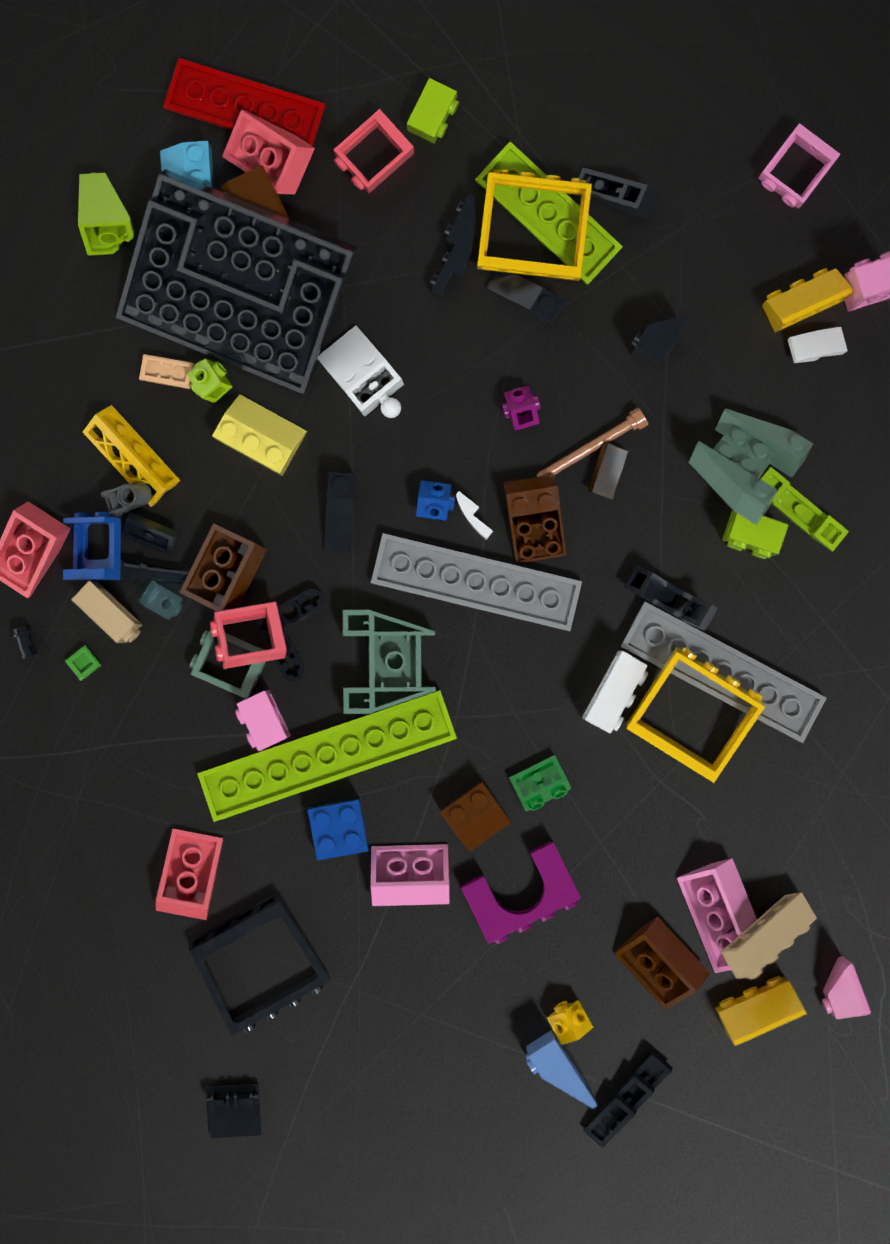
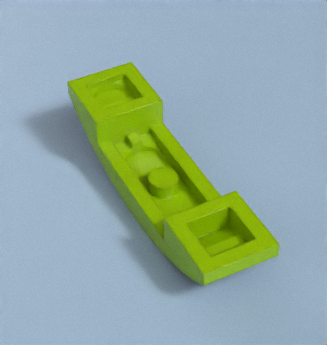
(803, 512)

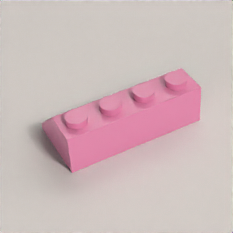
(717, 907)

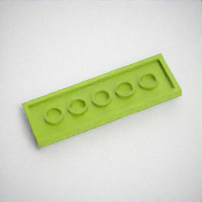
(550, 215)

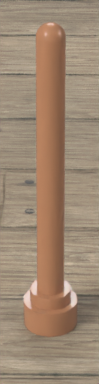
(634, 420)

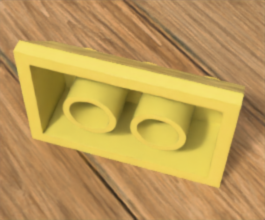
(259, 434)

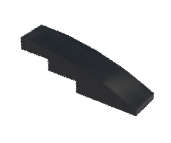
(627, 1099)

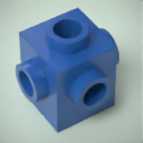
(434, 500)

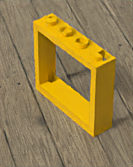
(552, 184)
(676, 750)

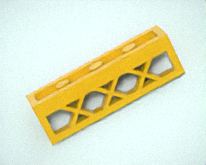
(132, 451)

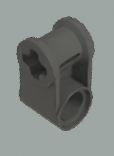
(126, 498)

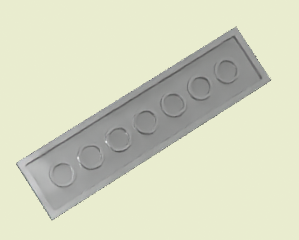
(476, 582)
(787, 703)

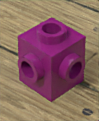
(521, 407)

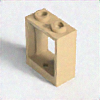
(107, 612)

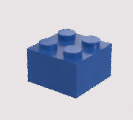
(338, 829)

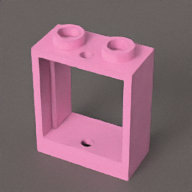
(813, 146)

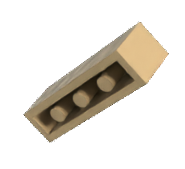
(769, 936)

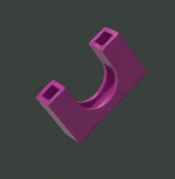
(498, 921)

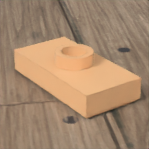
(165, 371)

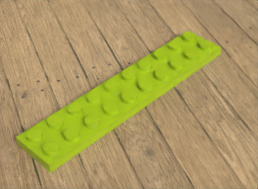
(327, 756)

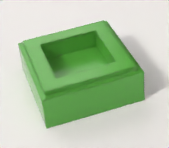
(83, 662)

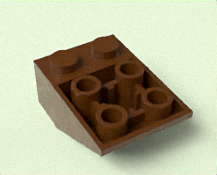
(535, 518)

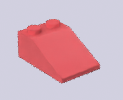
(263, 143)
(29, 547)
(189, 874)

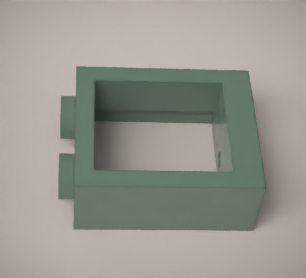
(251, 677)

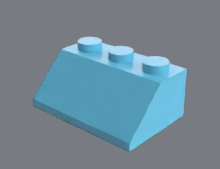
(190, 160)

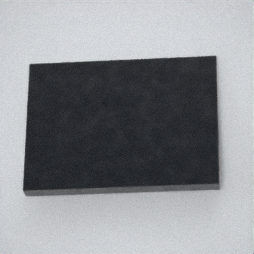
(234, 281)

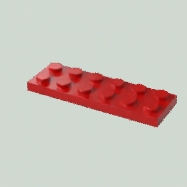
(220, 97)

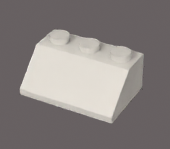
(615, 692)

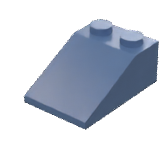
(556, 1067)

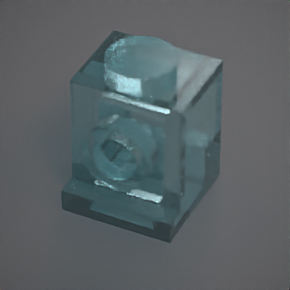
(156, 594)

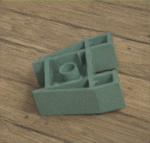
(744, 456)
(392, 661)

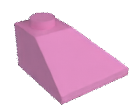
(843, 992)

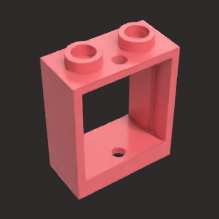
(380, 121)
(267, 611)

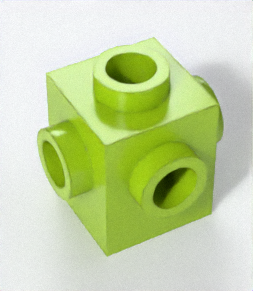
(209, 380)

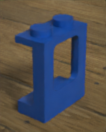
(83, 567)

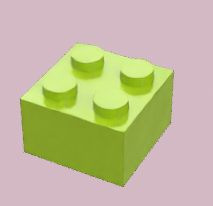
(763, 539)

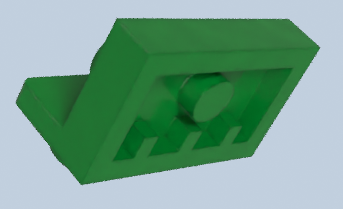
(540, 784)

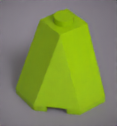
(101, 215)

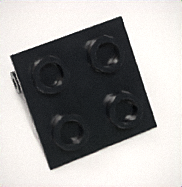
(234, 1110)

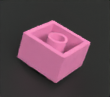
(262, 720)

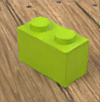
(432, 111)

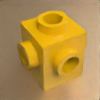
(569, 1022)

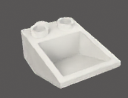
(360, 372)

